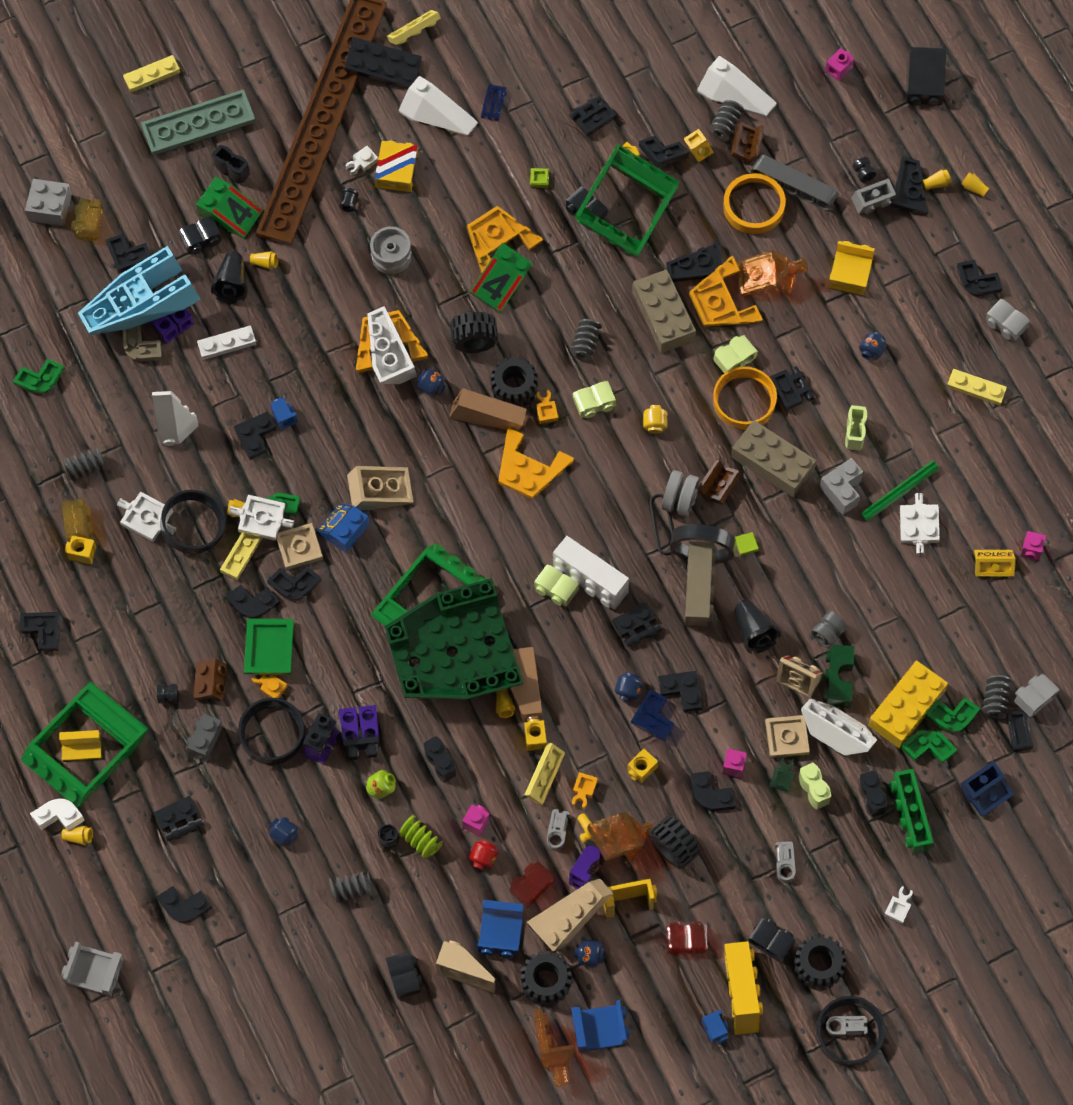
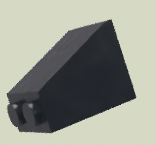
(926, 76)

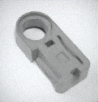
(557, 828)
(785, 859)
(849, 1025)

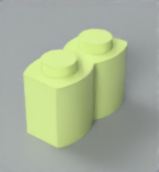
(736, 354)
(594, 399)
(856, 427)
(556, 585)
(817, 789)

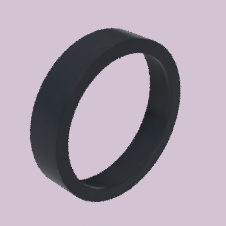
(194, 495)
(705, 533)
(264, 704)
(854, 1001)

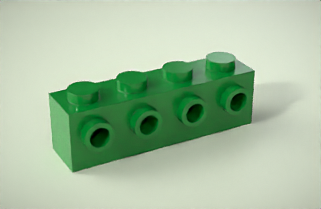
(912, 811)

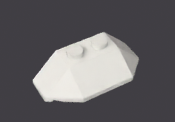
(837, 728)

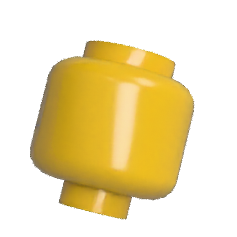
(655, 419)

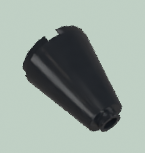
(230, 280)
(755, 627)

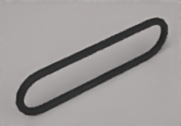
(654, 523)

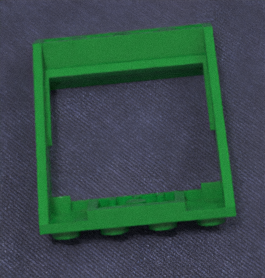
(643, 174)
(389, 610)
(108, 716)

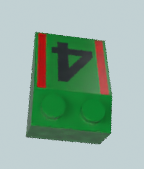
(229, 208)
(501, 277)

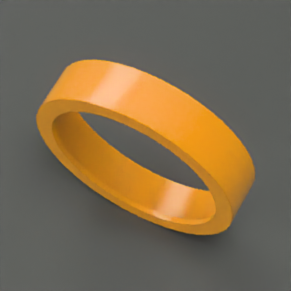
(754, 228)
(744, 372)

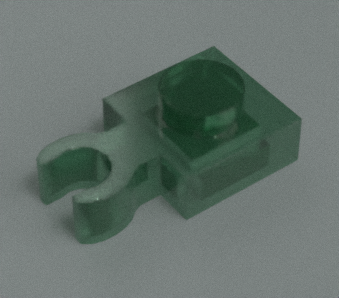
(782, 776)

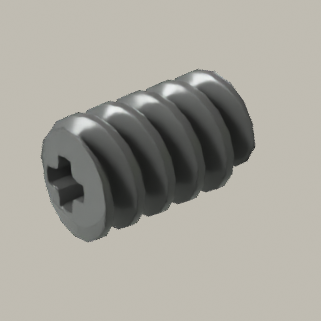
(725, 119)
(585, 339)
(83, 463)
(994, 695)
(351, 887)

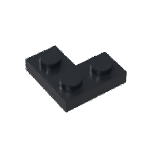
(663, 155)
(125, 257)
(250, 433)
(45, 624)
(684, 684)

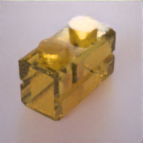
(88, 219)
(76, 519)

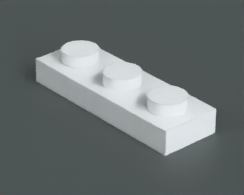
(226, 342)

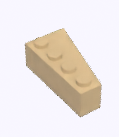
(567, 917)

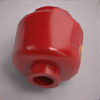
(483, 854)

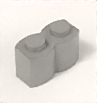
(1007, 320)
(1036, 694)

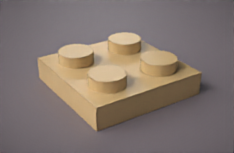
(299, 546)
(787, 736)

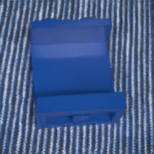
(500, 928)
(600, 1027)

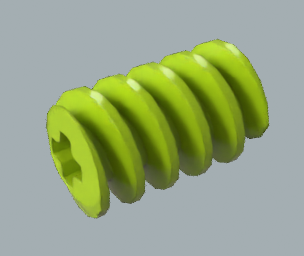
(419, 838)

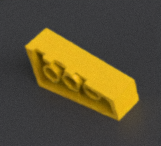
(742, 987)

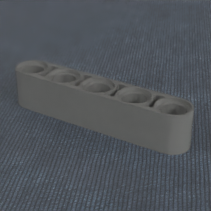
(796, 182)

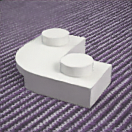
(57, 810)

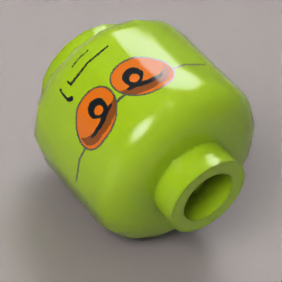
(381, 784)

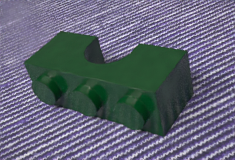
(839, 659)

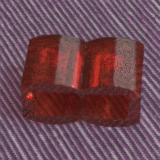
(531, 884)
(686, 938)

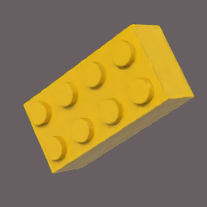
(907, 704)

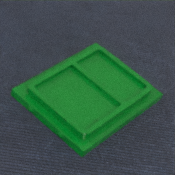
(268, 646)

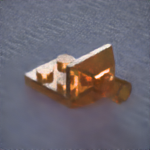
(768, 271)
(619, 836)
(556, 1059)

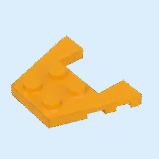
(497, 228)
(714, 300)
(406, 335)
(524, 473)

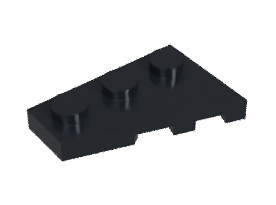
(909, 187)
(696, 265)

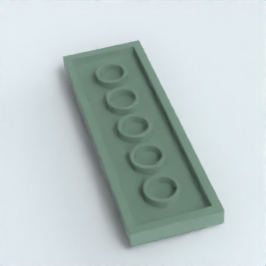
(198, 122)

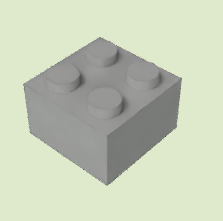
(48, 202)

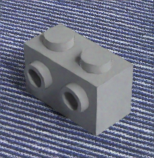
(873, 196)

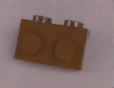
(747, 142)
(718, 482)
(210, 680)

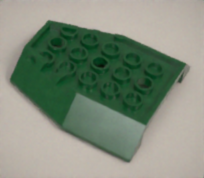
(458, 621)

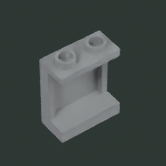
(92, 969)

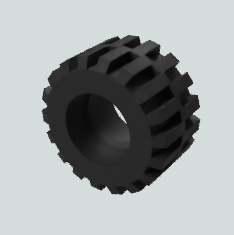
(474, 332)
(514, 368)
(674, 842)
(824, 946)
(546, 962)

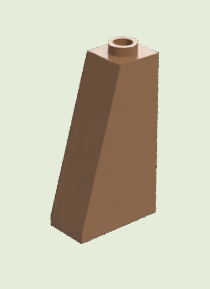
(487, 411)
(527, 695)

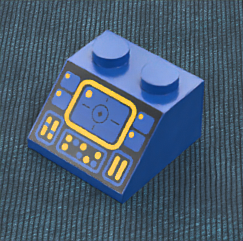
(344, 526)

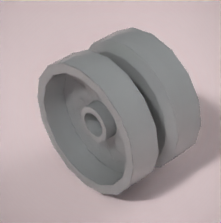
(390, 250)
(680, 493)

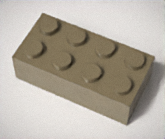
(663, 311)
(773, 458)
(699, 580)

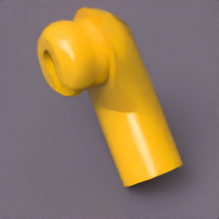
(584, 821)

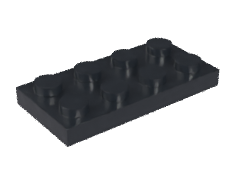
(382, 63)

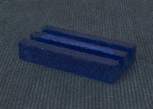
(490, 115)

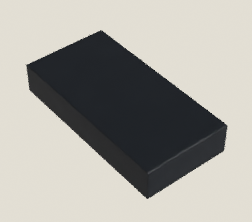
(1019, 730)

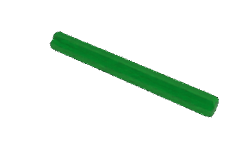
(900, 490)

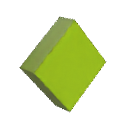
(539, 178)
(746, 544)

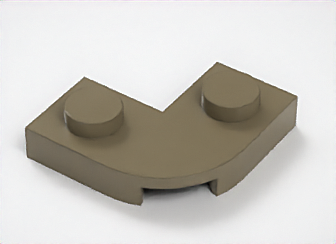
(139, 349)

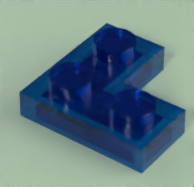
(648, 716)

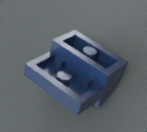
(986, 788)

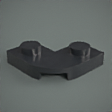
(975, 283)
(294, 588)
(255, 606)
(707, 797)
(183, 910)

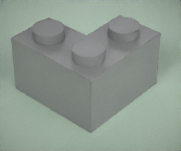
(839, 486)

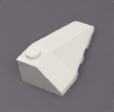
(727, 82)
(431, 106)
(389, 355)
(172, 418)

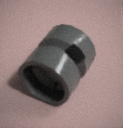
(829, 629)

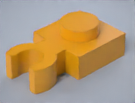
(546, 410)
(271, 685)
(584, 788)

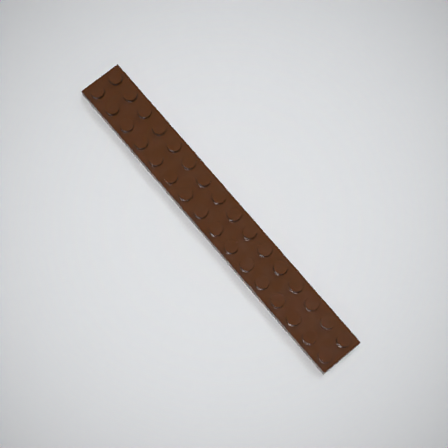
(318, 126)

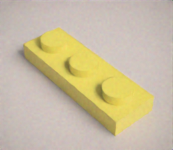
(413, 28)
(151, 73)
(976, 387)
(240, 555)
(544, 773)

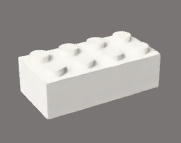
(591, 573)

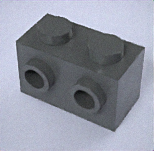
(204, 738)

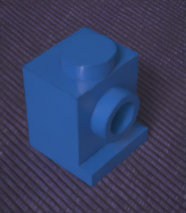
(283, 413)
(715, 1027)

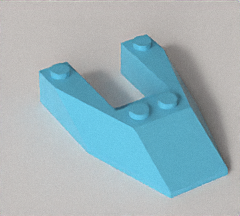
(129, 297)

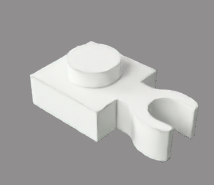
(363, 159)
(898, 907)

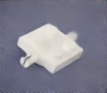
(144, 516)
(261, 517)
(919, 524)

